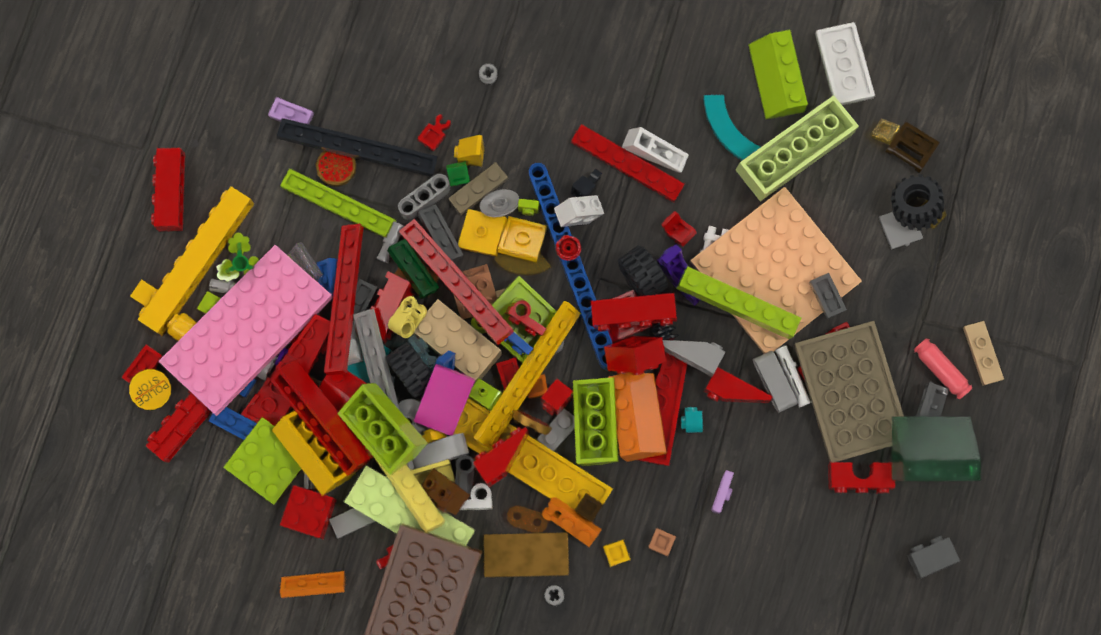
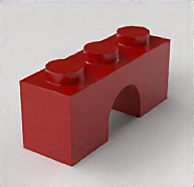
(842, 478)

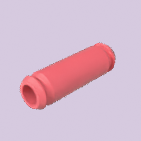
(943, 368)

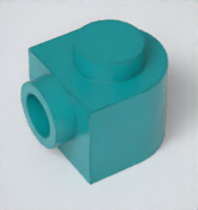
(692, 420)

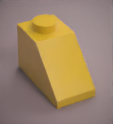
(470, 150)

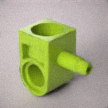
(484, 394)

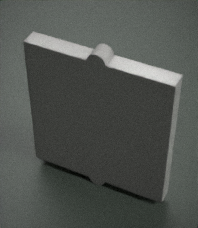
(897, 234)

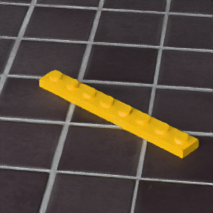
(527, 375)

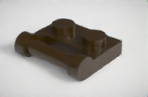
(915, 141)

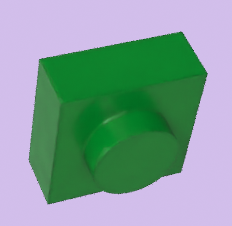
(458, 173)

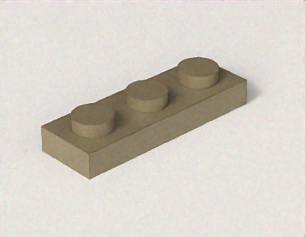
(478, 188)

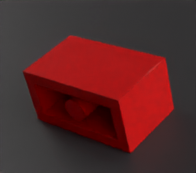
(556, 398)

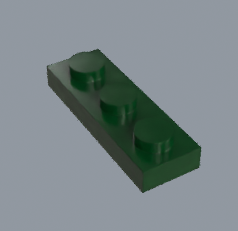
(413, 269)

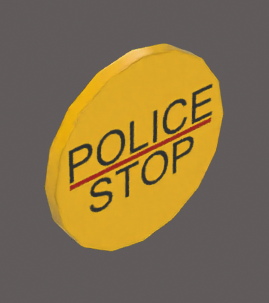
(150, 389)

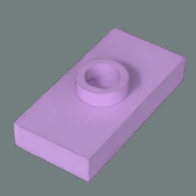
(723, 492)

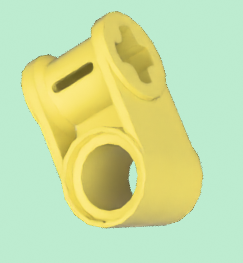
(407, 319)

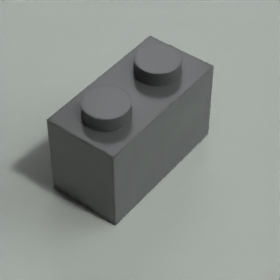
(933, 557)

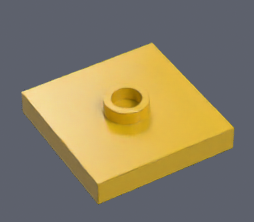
(481, 233)
(522, 239)

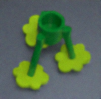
(229, 270)

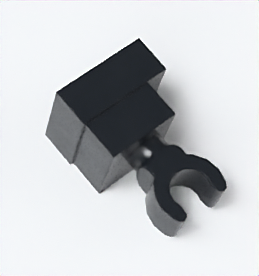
(584, 185)

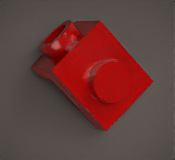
(678, 229)

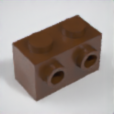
(444, 492)

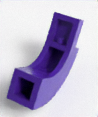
(673, 266)

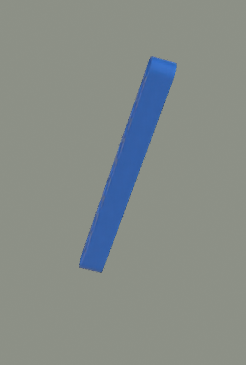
(572, 276)

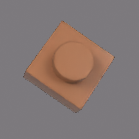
(662, 542)

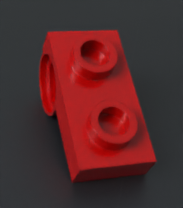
(531, 325)

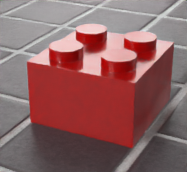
(635, 354)
(308, 512)

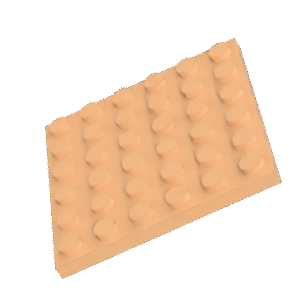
(774, 259)

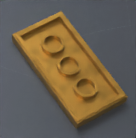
(526, 555)

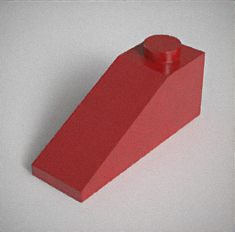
(729, 388)

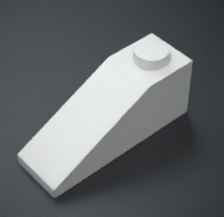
(654, 149)

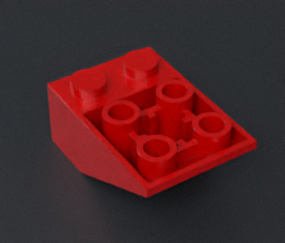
(498, 462)

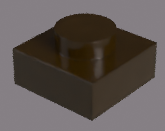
(588, 507)

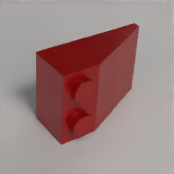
(340, 388)

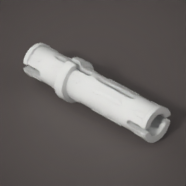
(792, 375)

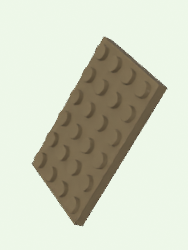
(850, 390)

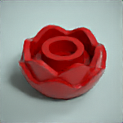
(568, 241)

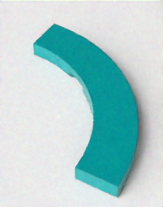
(725, 129)

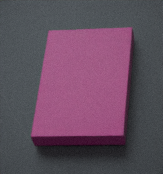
(444, 400)

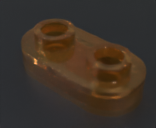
(527, 519)

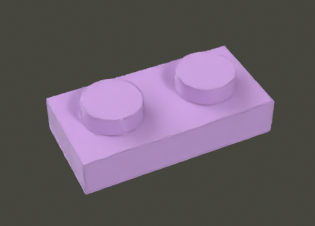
(287, 110)

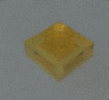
(885, 131)

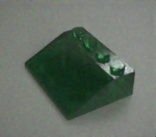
(934, 449)

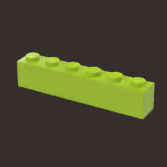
(738, 303)

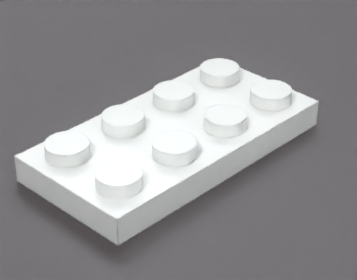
(845, 63)

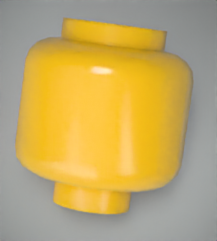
(180, 325)

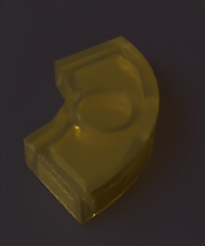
(522, 266)

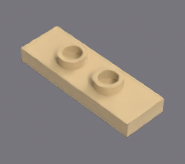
(983, 353)

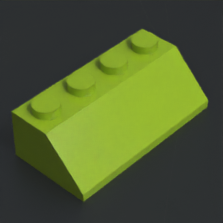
(778, 75)
(595, 421)
(382, 427)

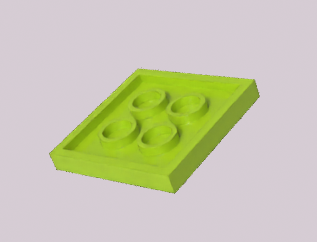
(540, 312)
(263, 462)

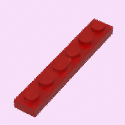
(627, 163)

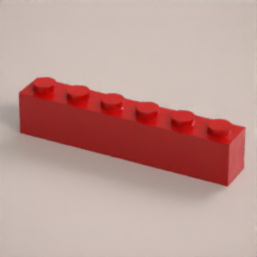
(321, 417)

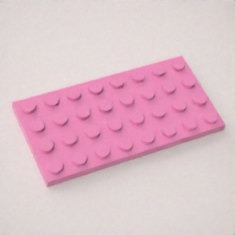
(245, 329)

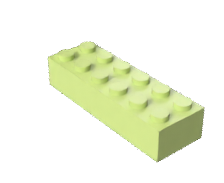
(796, 148)
(379, 500)

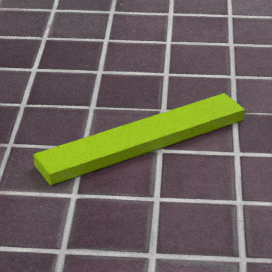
(337, 203)

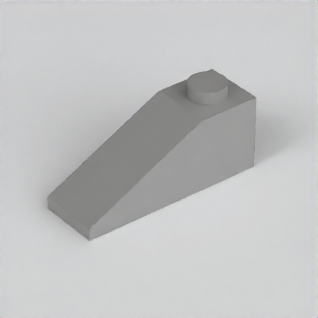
(696, 354)

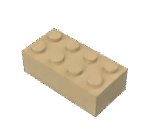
(447, 331)

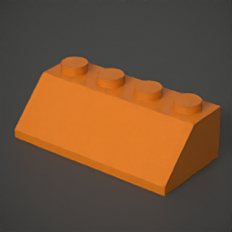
(638, 417)

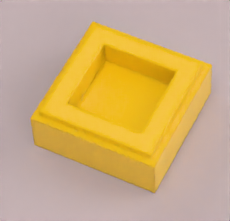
(143, 293)
(616, 553)

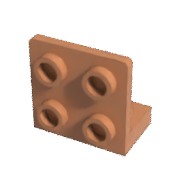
(482, 280)

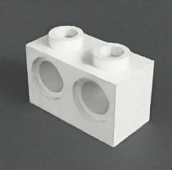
(579, 210)

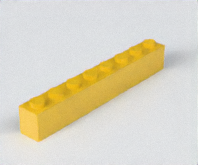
(196, 260)

